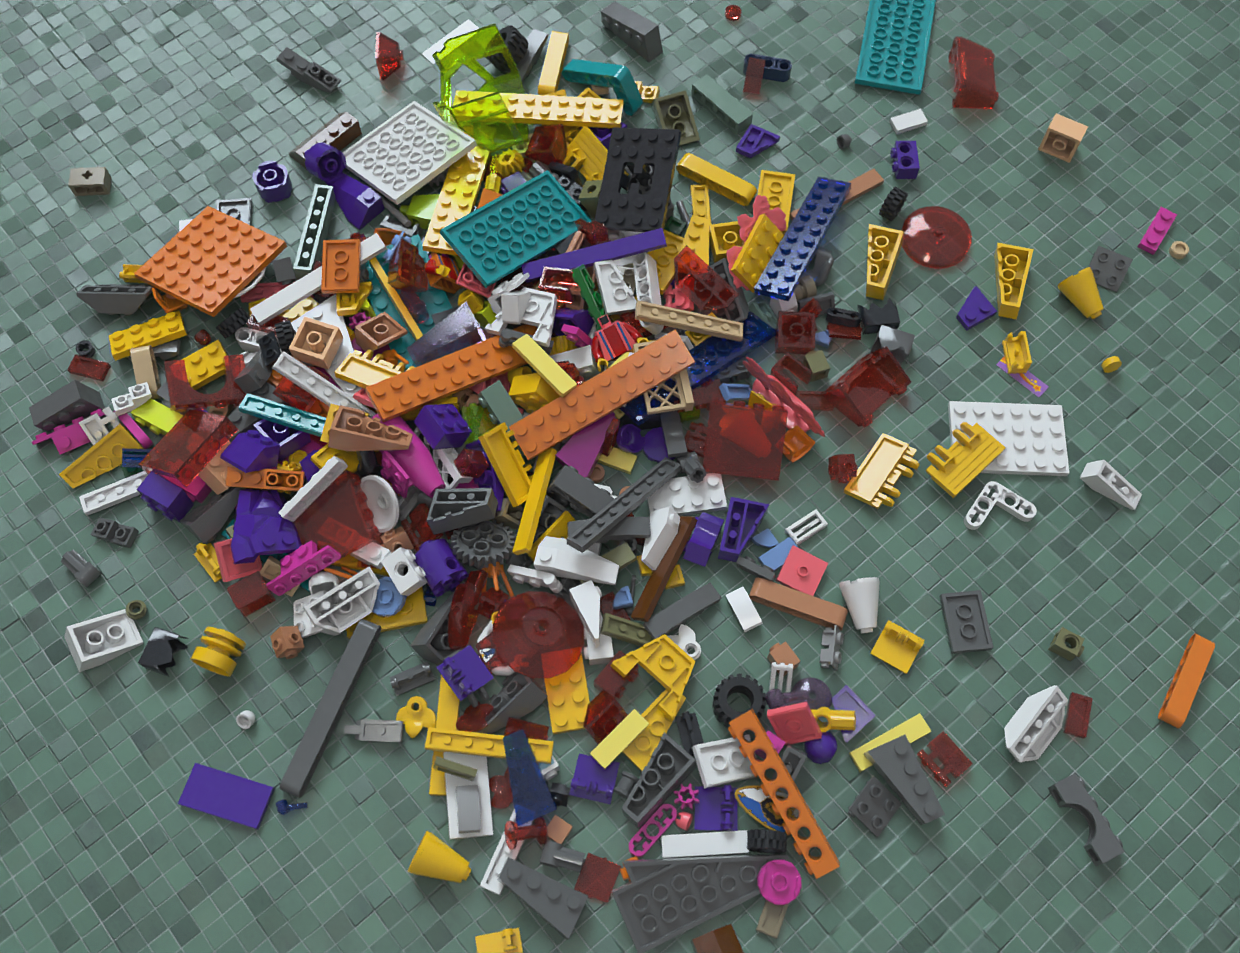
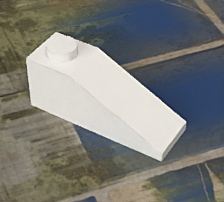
(1107, 481)
(663, 528)
(587, 604)

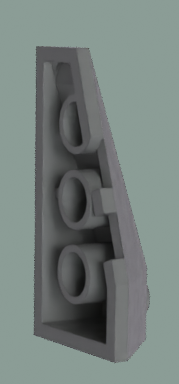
(432, 639)
(514, 700)

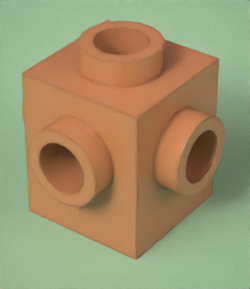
(395, 539)
(287, 642)

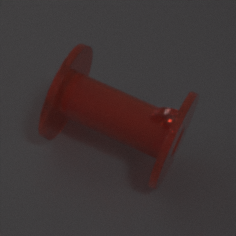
(514, 833)

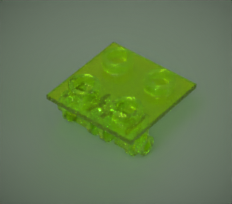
(477, 420)

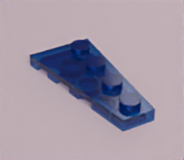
(526, 779)

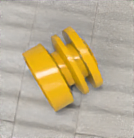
(217, 654)

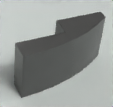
(167, 350)
(114, 533)

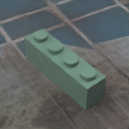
(722, 104)
(500, 407)

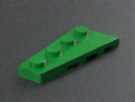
(587, 293)

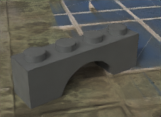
(1102, 842)

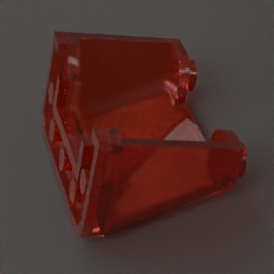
(973, 75)
(867, 386)

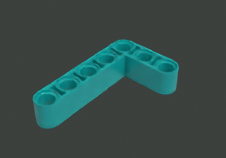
(606, 75)

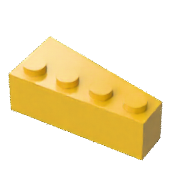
(882, 254)
(1011, 274)

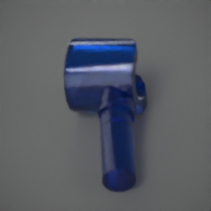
(429, 598)
(284, 808)

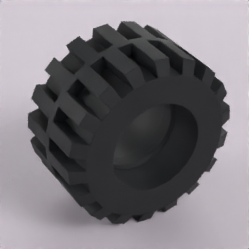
(516, 45)
(737, 685)

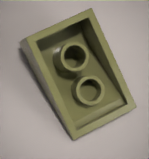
(676, 113)

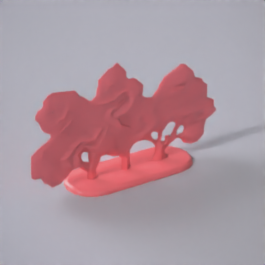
(746, 223)
(779, 394)

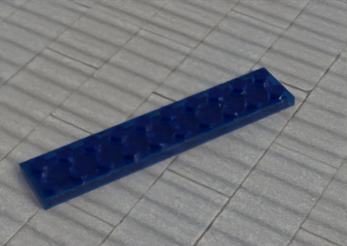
(802, 239)
(710, 359)

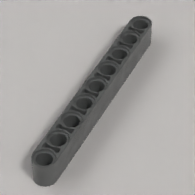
(330, 708)

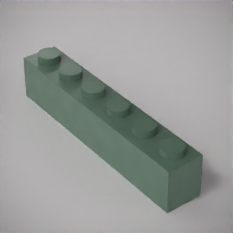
(314, 230)

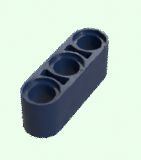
(775, 68)

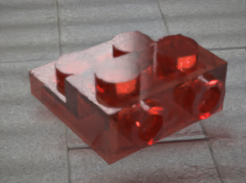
(594, 231)

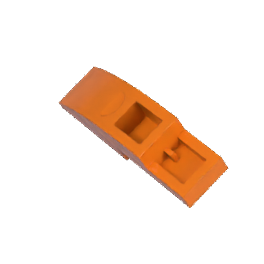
(265, 479)

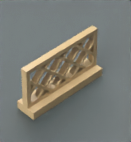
(682, 385)

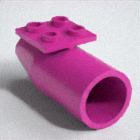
(410, 466)

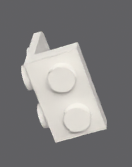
(504, 287)
(302, 620)

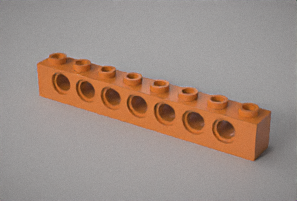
(815, 865)

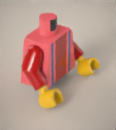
(613, 340)

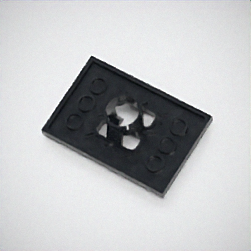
(639, 148)

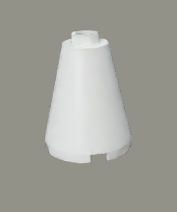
(862, 602)

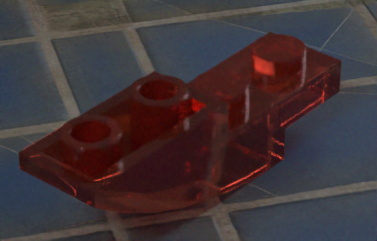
(462, 612)

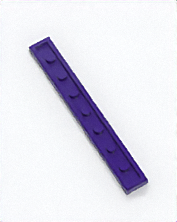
(606, 251)

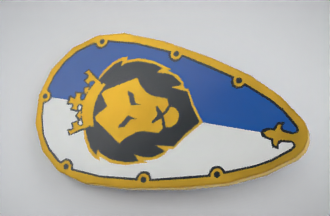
(759, 807)

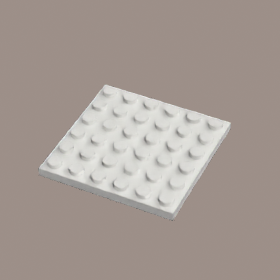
(407, 152)

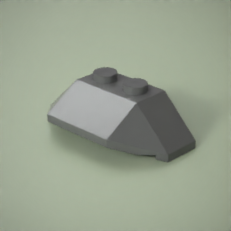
(115, 297)
(738, 309)

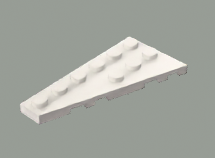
(327, 313)

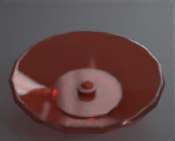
(537, 651)

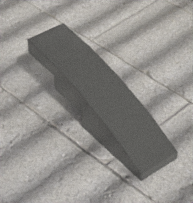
(536, 42)
(673, 434)
(628, 527)
(682, 611)

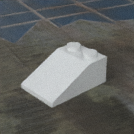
(101, 639)

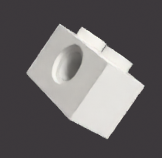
(395, 566)

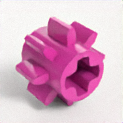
(358, 319)
(689, 802)

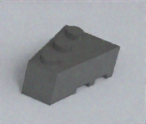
(65, 405)
(579, 491)
(460, 508)

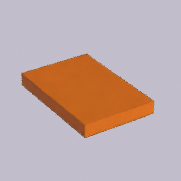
(341, 266)

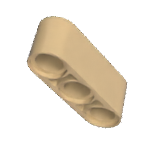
(146, 368)

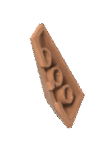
(357, 432)

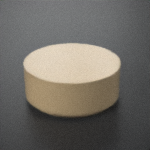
(1179, 250)

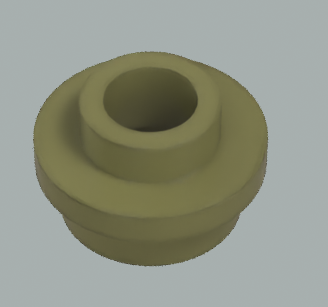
(136, 604)

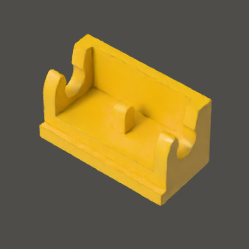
(1017, 353)

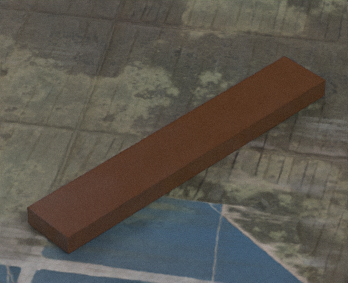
(660, 576)

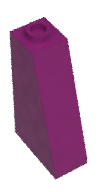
(585, 447)

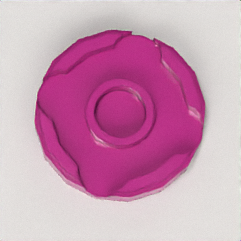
(779, 882)

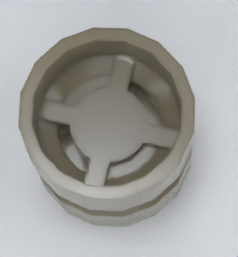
(805, 288)

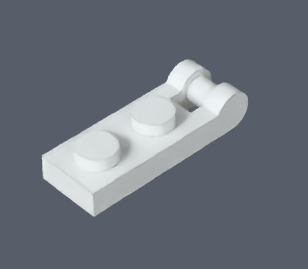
(535, 578)

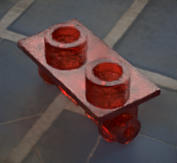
(532, 730)

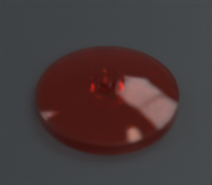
(936, 237)

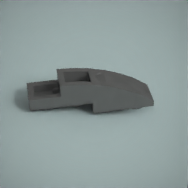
(308, 72)

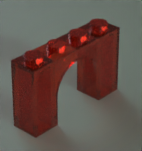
(184, 397)

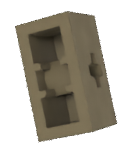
(90, 181)

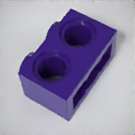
(905, 160)

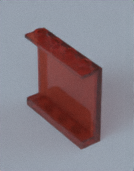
(745, 439)
(189, 446)
(339, 517)

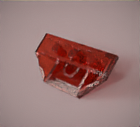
(407, 269)
(701, 282)

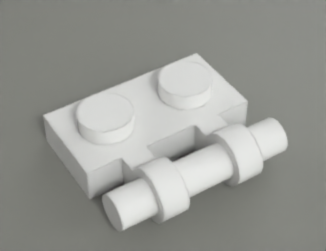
(95, 426)

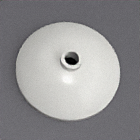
(381, 501)

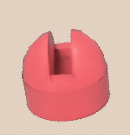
(684, 821)

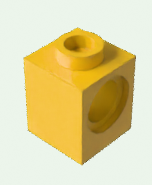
(474, 300)

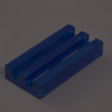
(133, 457)

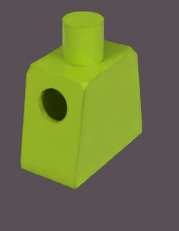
(420, 209)

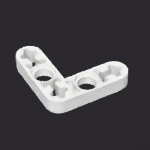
(998, 499)

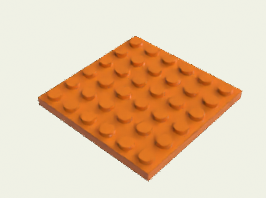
(210, 260)

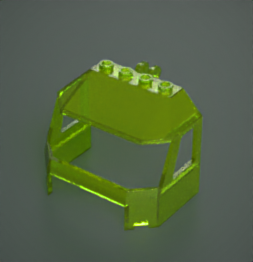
(481, 115)

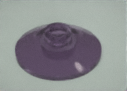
(819, 688)

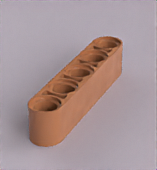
(798, 603)

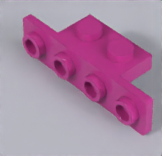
(67, 437)
(302, 565)

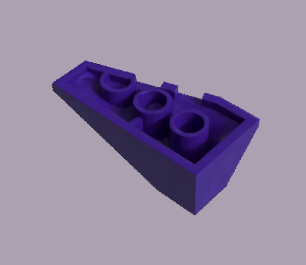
(357, 201)
(489, 477)

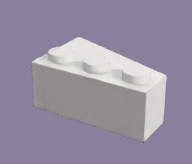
(583, 360)

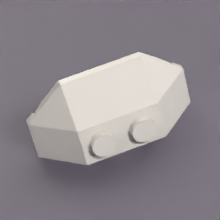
(345, 602)
(1035, 724)

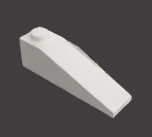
(564, 561)

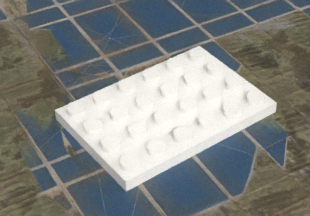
(1028, 431)

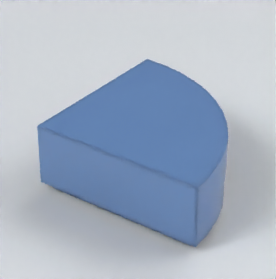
(823, 339)
(765, 539)
(623, 599)

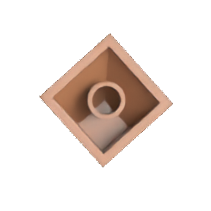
(378, 332)

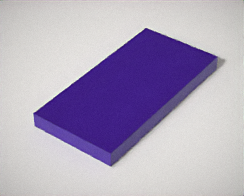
(226, 796)

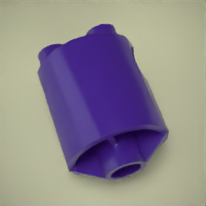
(440, 566)

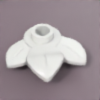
(686, 640)

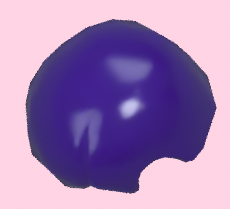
(630, 439)
(821, 749)

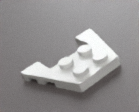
(539, 313)

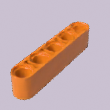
(1186, 681)

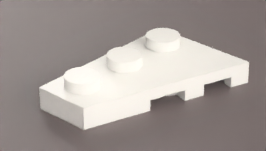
(614, 292)

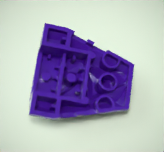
(260, 527)

